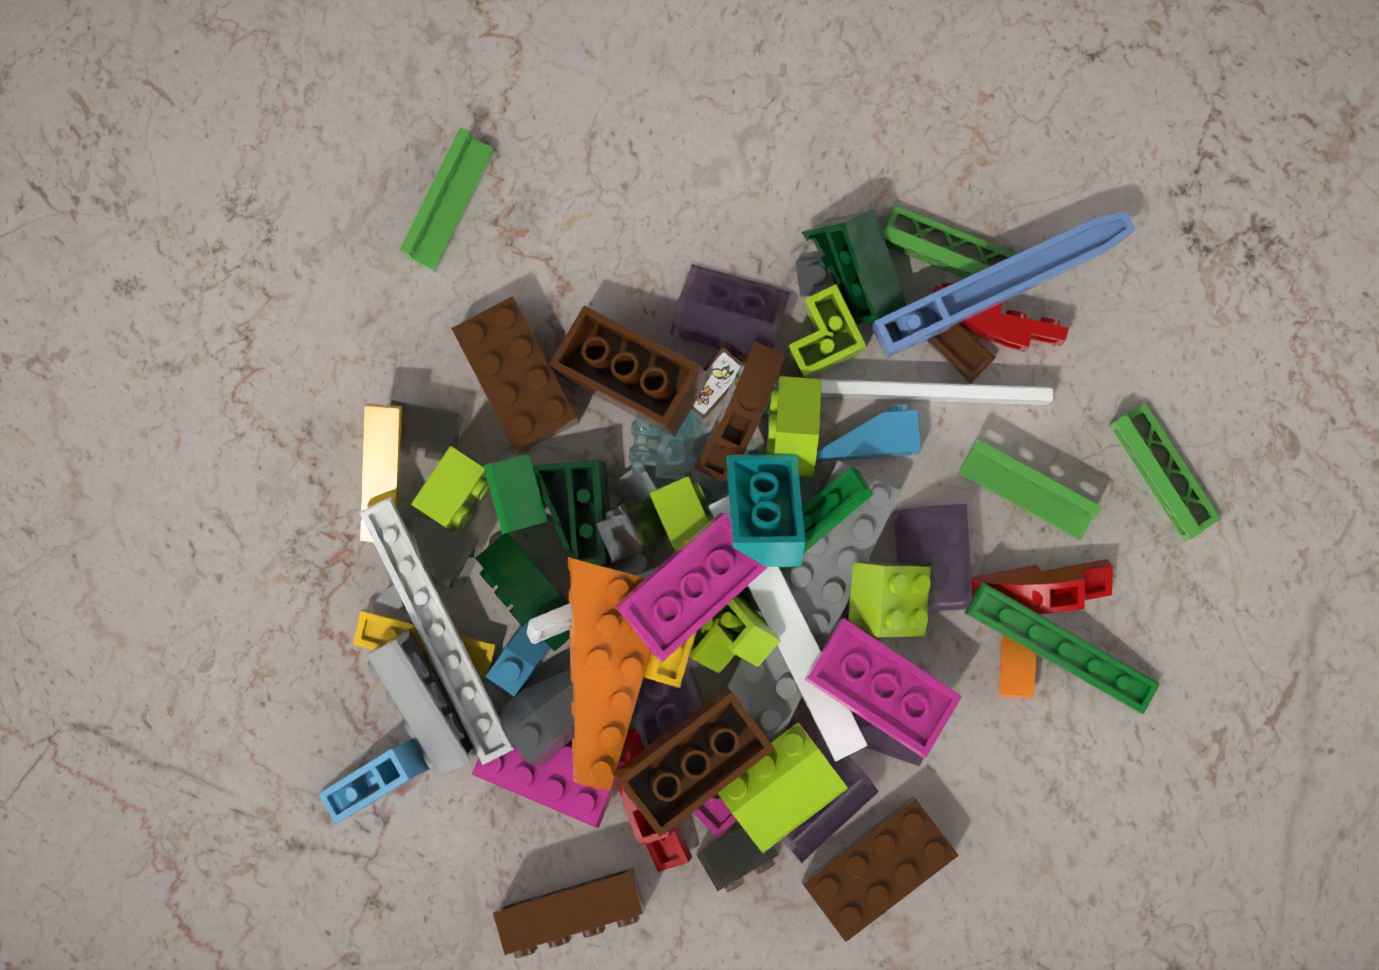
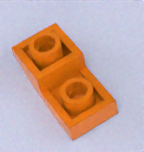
(1016, 671)

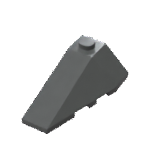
(540, 718)

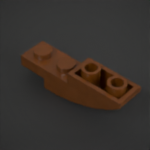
(741, 410)

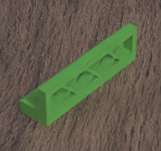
(447, 200)
(937, 256)
(1158, 477)
(1028, 489)

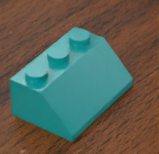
(766, 508)

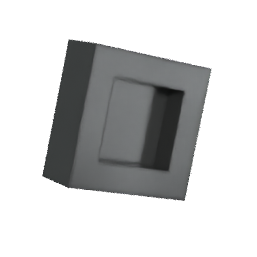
(812, 277)

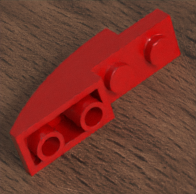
(1013, 328)
(1053, 589)
(666, 850)

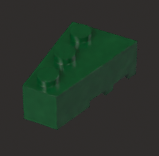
(860, 264)
(577, 501)
(520, 584)

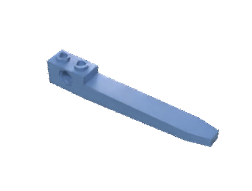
(999, 283)

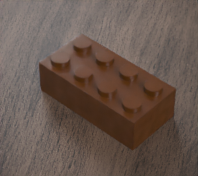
(629, 371)
(515, 375)
(693, 761)
(879, 869)
(568, 912)

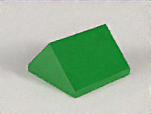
(515, 493)

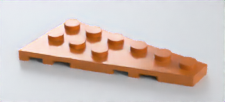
(605, 670)

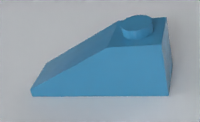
(885, 435)
(518, 662)
(374, 780)

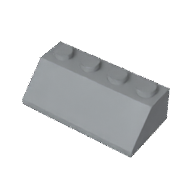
(422, 701)

